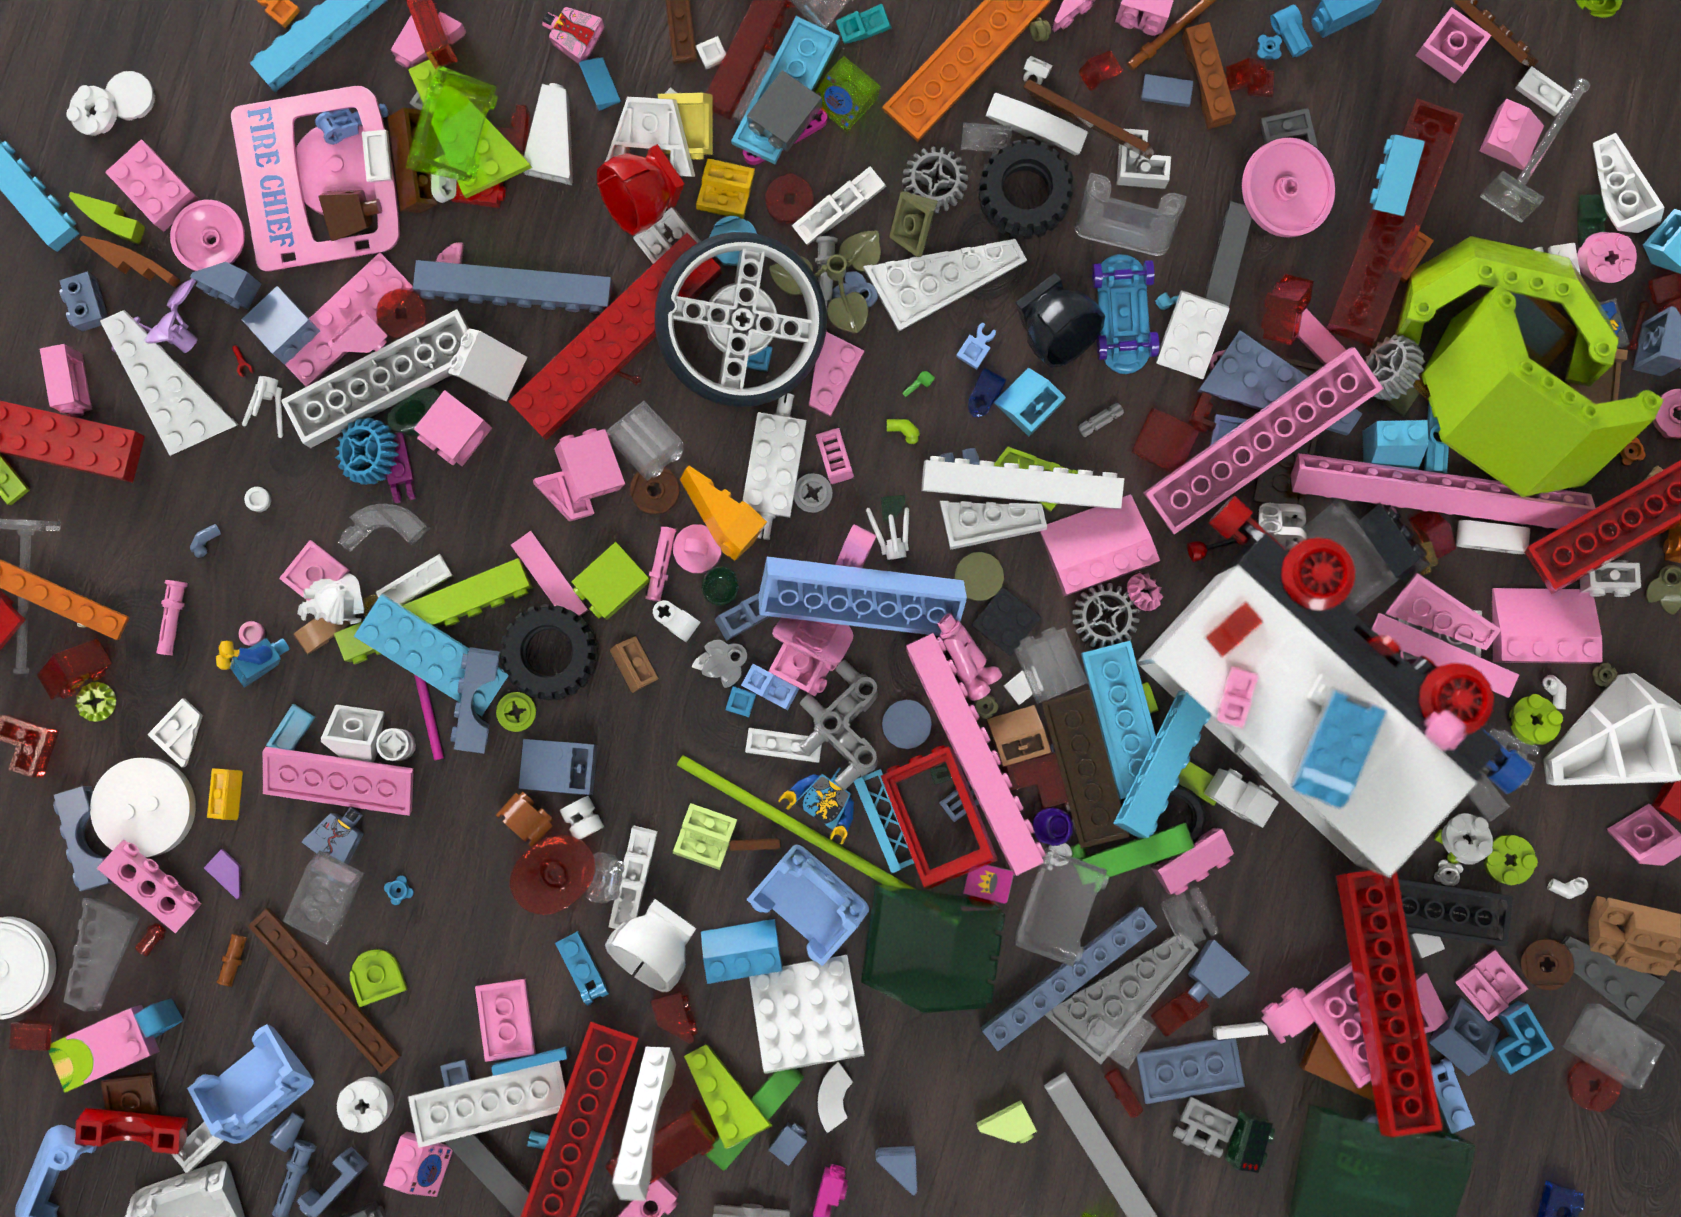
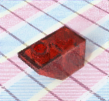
(673, 1015)

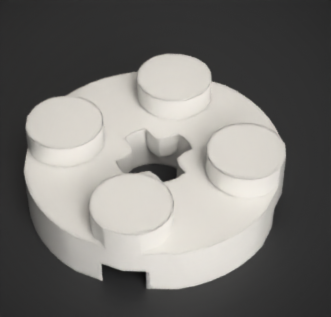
(80, 110)
(1479, 833)

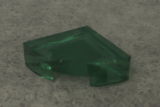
(892, 505)

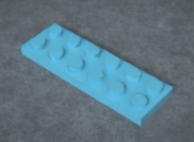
(803, 57)
(422, 650)
(1121, 709)

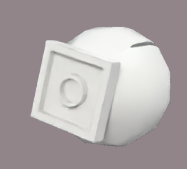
(657, 941)

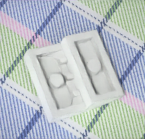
(655, 243)

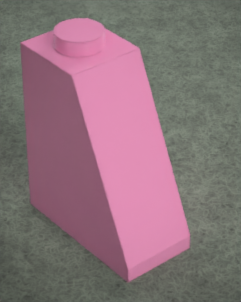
(408, 46)

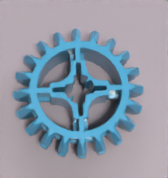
(375, 449)

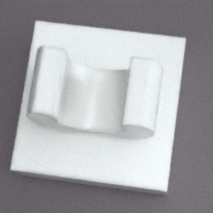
(1038, 68)

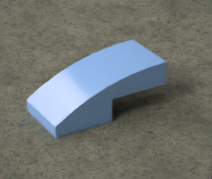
(770, 686)

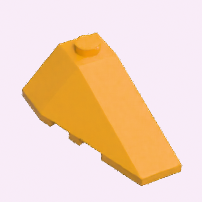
(729, 522)

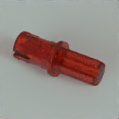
(1123, 1093)

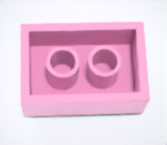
(151, 185)

